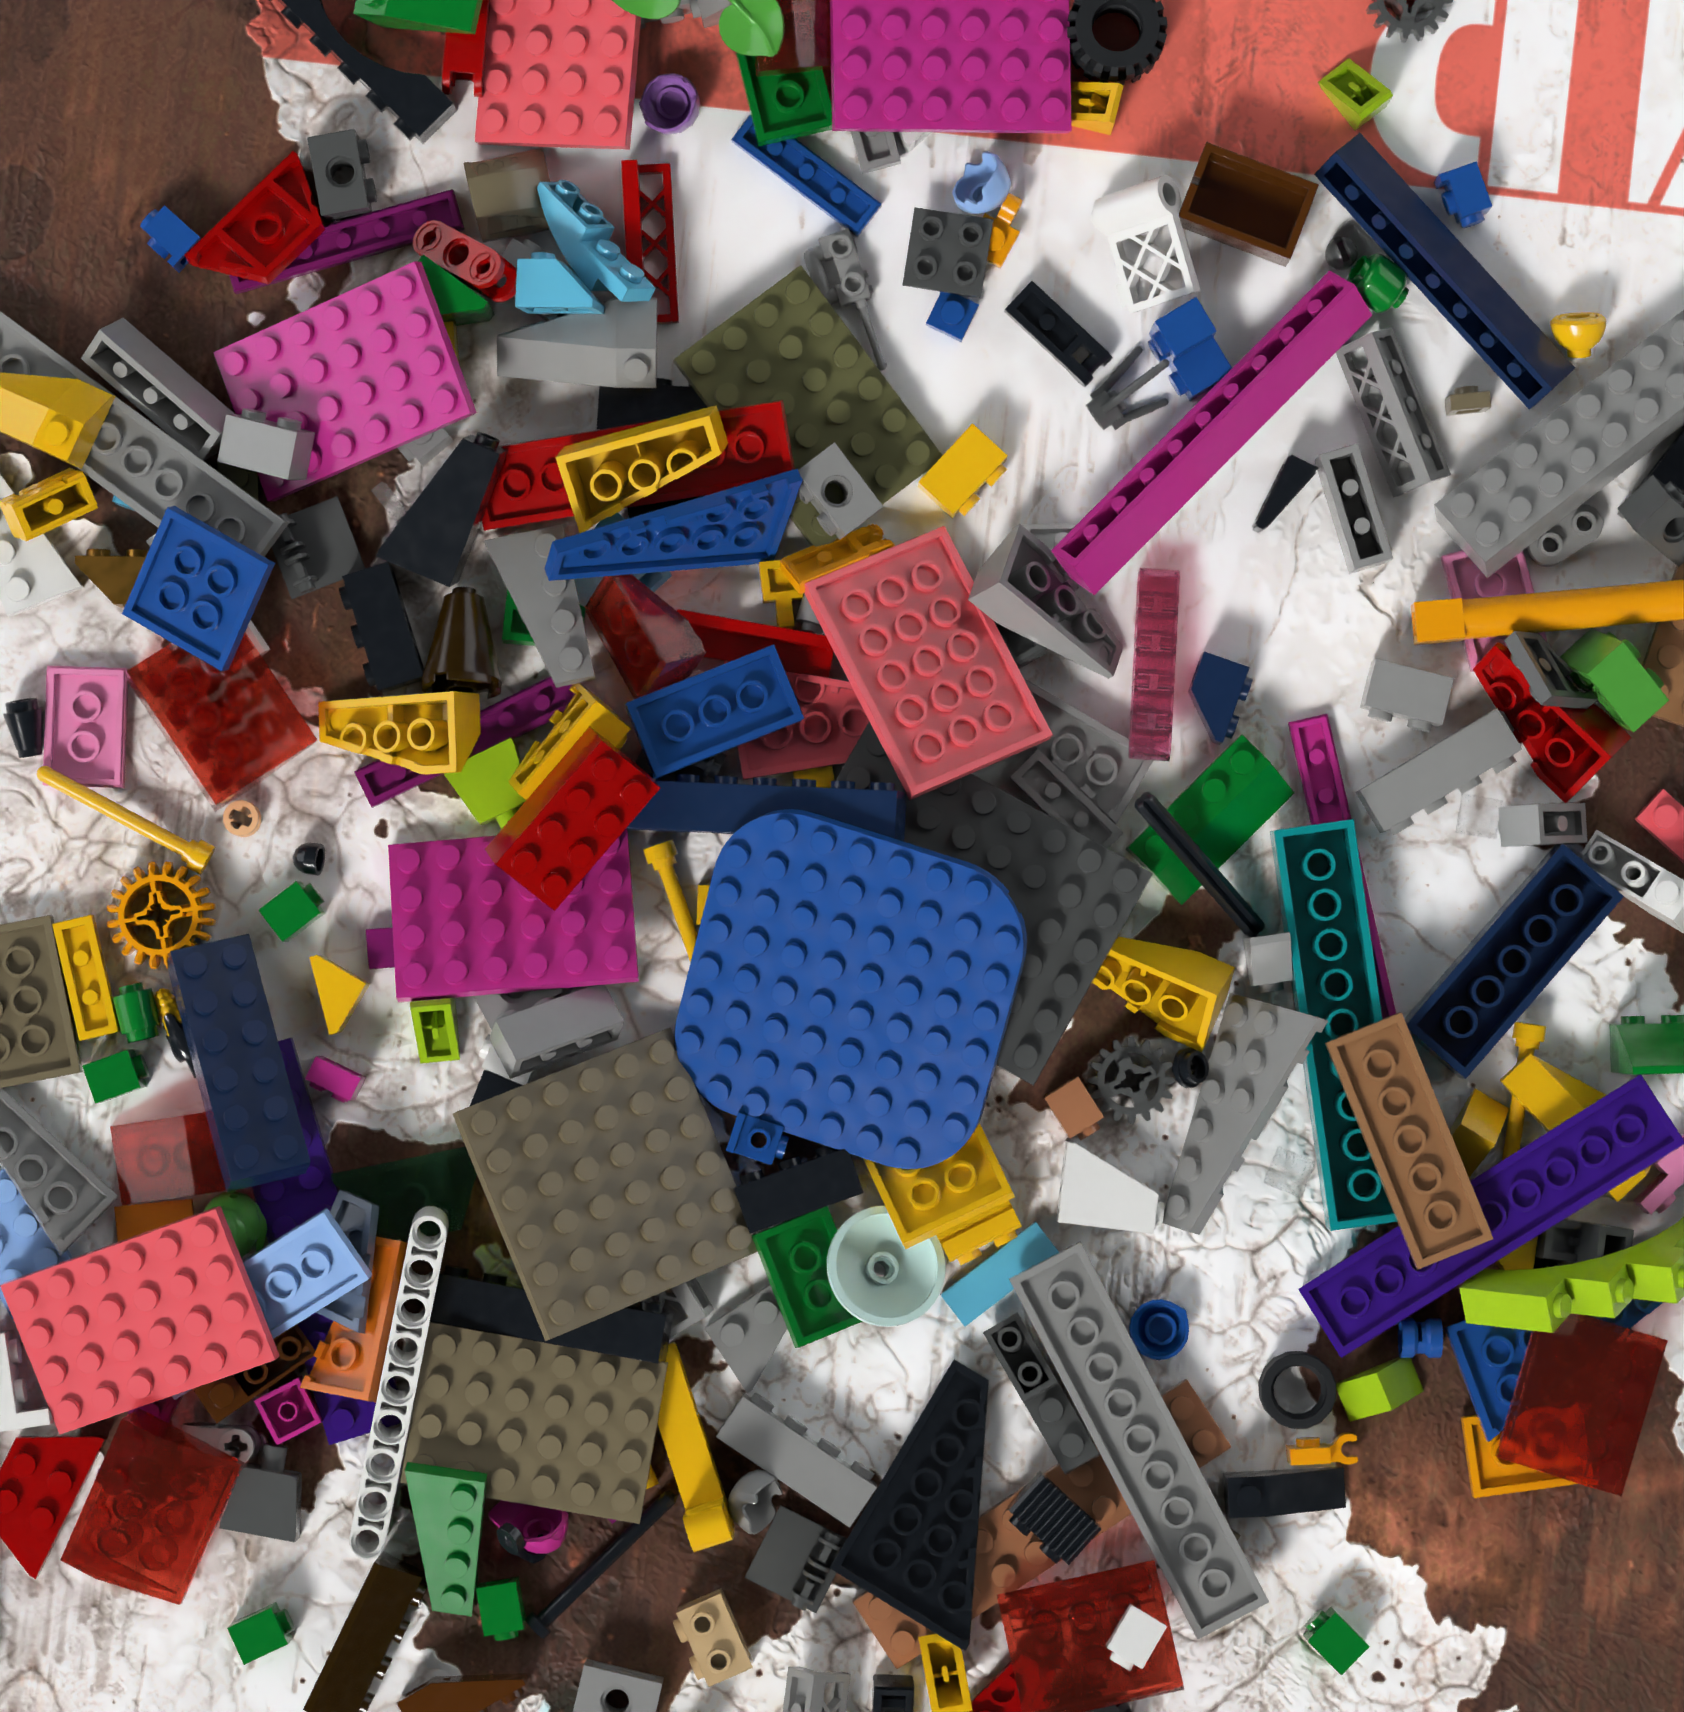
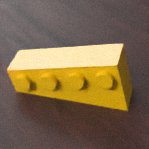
(633, 463)

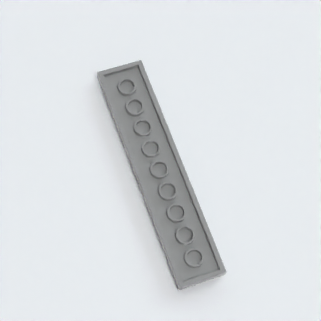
(143, 461)
(1139, 1440)

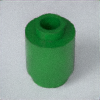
(137, 1012)

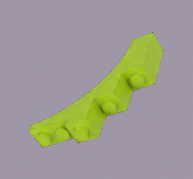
(1592, 1287)

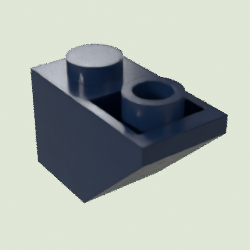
(1215, 694)

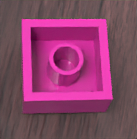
(332, 1076)
(288, 1410)

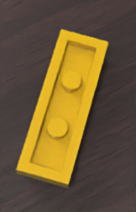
(86, 977)

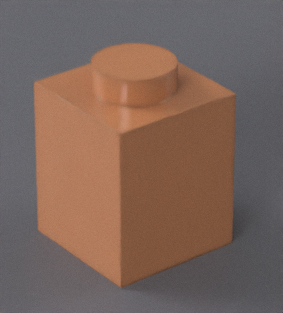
(1074, 1109)

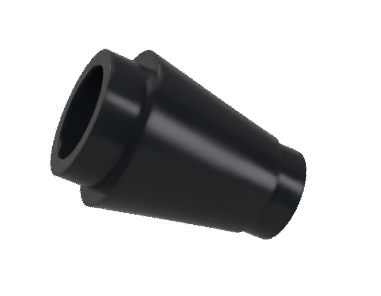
(25, 726)

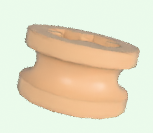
(243, 831)

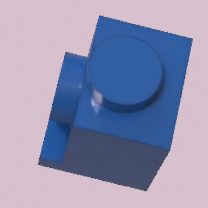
(1464, 194)
(169, 236)
(741, 1135)

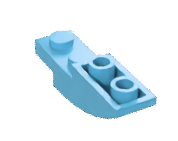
(584, 241)

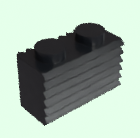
(1053, 1519)

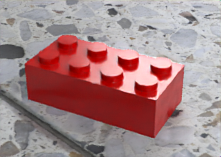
(572, 818)

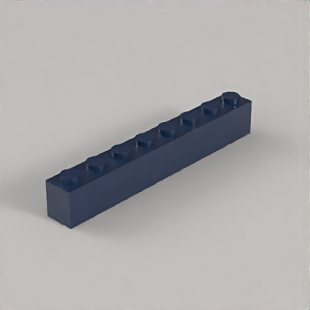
(1444, 270)
(728, 806)

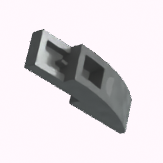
(1041, 1393)

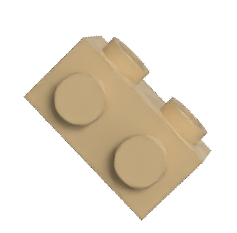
(714, 1638)

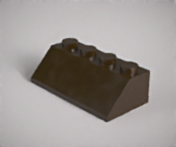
(367, 1636)

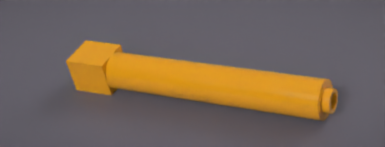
(1546, 611)

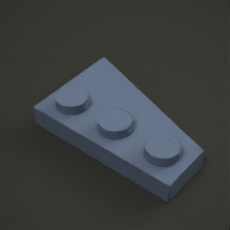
(359, 1223)

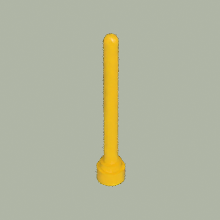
(193, 853)
(662, 859)
(1527, 1039)

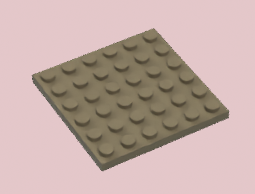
(606, 1183)

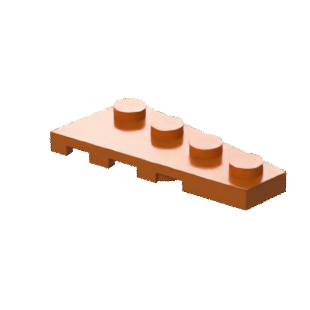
(353, 1361)

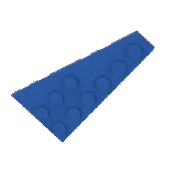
(706, 532)
(1494, 1356)

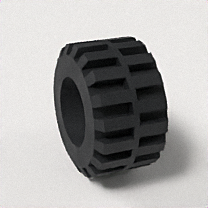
(1116, 65)

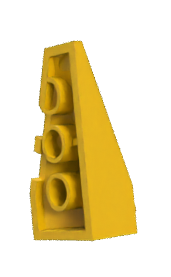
(53, 414)
(412, 731)
(1170, 986)
(1554, 1098)

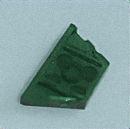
(410, 1184)

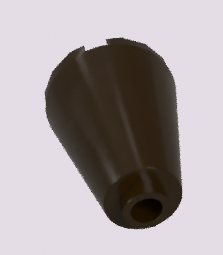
(462, 648)

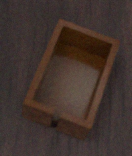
(1246, 204)

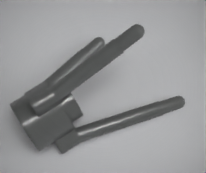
(1108, 407)

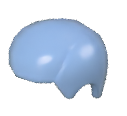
(983, 185)

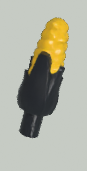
(173, 1026)

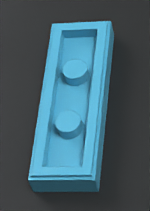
(990, 1279)

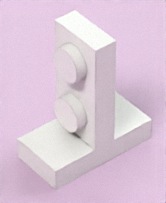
(14, 1390)

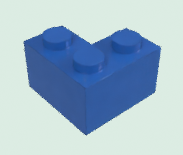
(1189, 345)

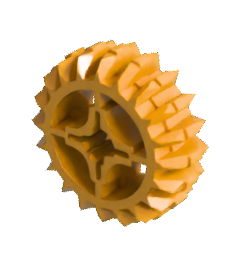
(159, 897)

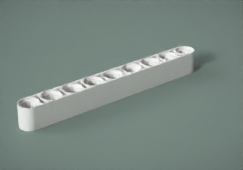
(393, 1401)

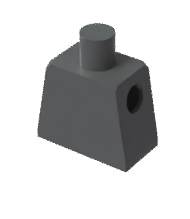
(266, 1498)

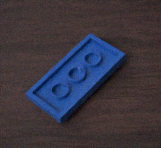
(714, 711)

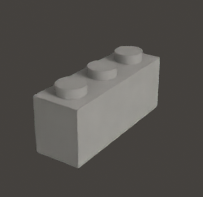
(1353, 508)
(555, 1029)

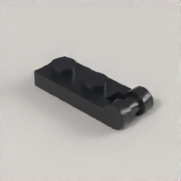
(1057, 332)

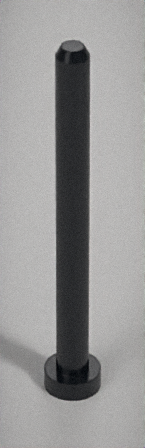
(599, 1565)

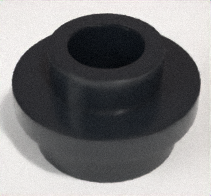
(1190, 1067)

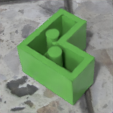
(1615, 677)

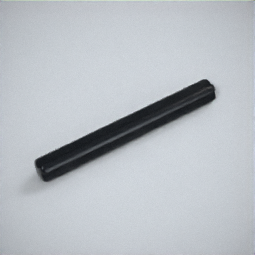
(1199, 864)

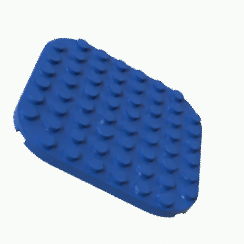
(850, 988)

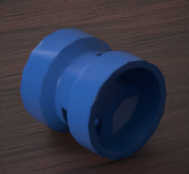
(1420, 1338)

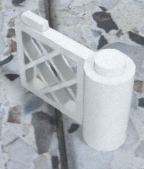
(1136, 212)

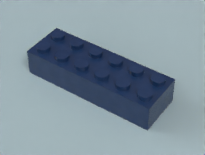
(1511, 960)
(238, 1062)

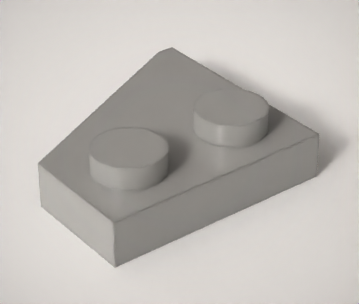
(749, 1336)

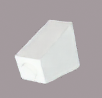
(1104, 1196)

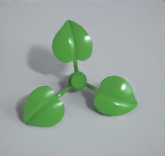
(745, 26)

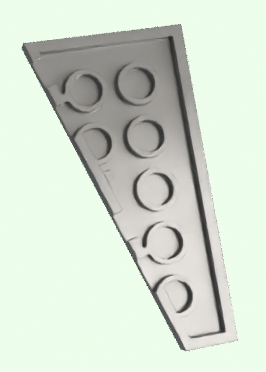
(1243, 1087)

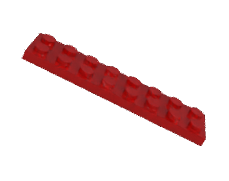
(534, 491)

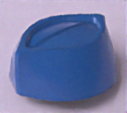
(1159, 1329)

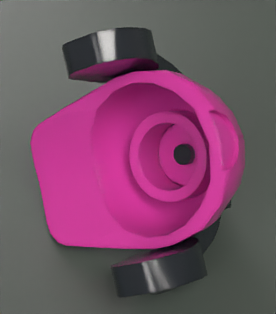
(529, 1529)

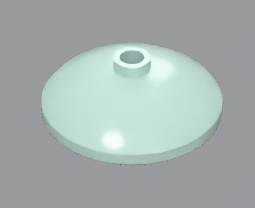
(910, 1278)

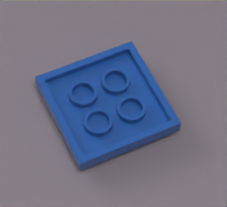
(198, 588)

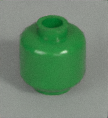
(1379, 282)

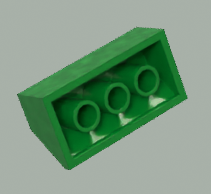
(1217, 812)

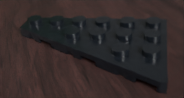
(923, 1521)

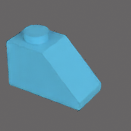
(552, 288)

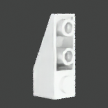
(1637, 878)

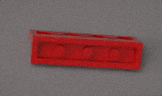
(633, 228)
(732, 638)

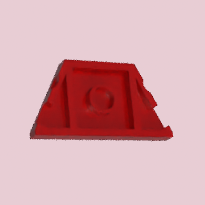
(264, 228)
(39, 1491)

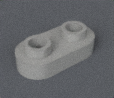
(1567, 536)

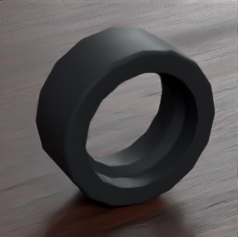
(1297, 1420)

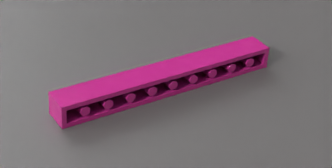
(1212, 432)

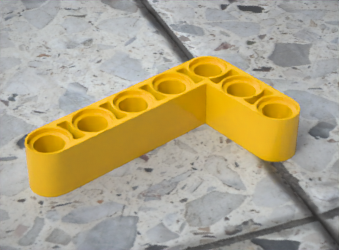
(692, 1461)

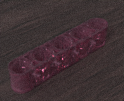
(1154, 664)

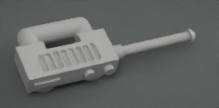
(853, 285)

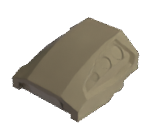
(507, 194)

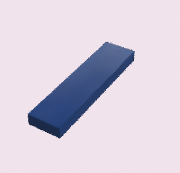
(812, 178)

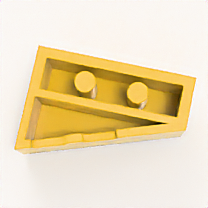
(582, 712)

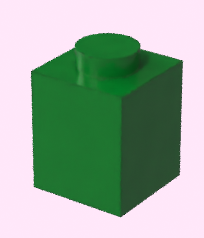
(293, 910)
(116, 1075)
(501, 1608)
(261, 1632)
(1334, 1639)

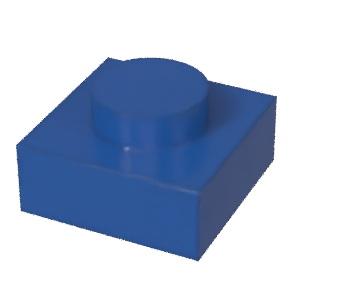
(952, 315)

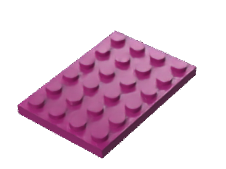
(950, 66)
(355, 372)
(479, 932)

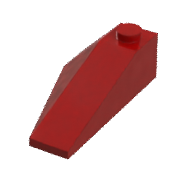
(1562, 741)

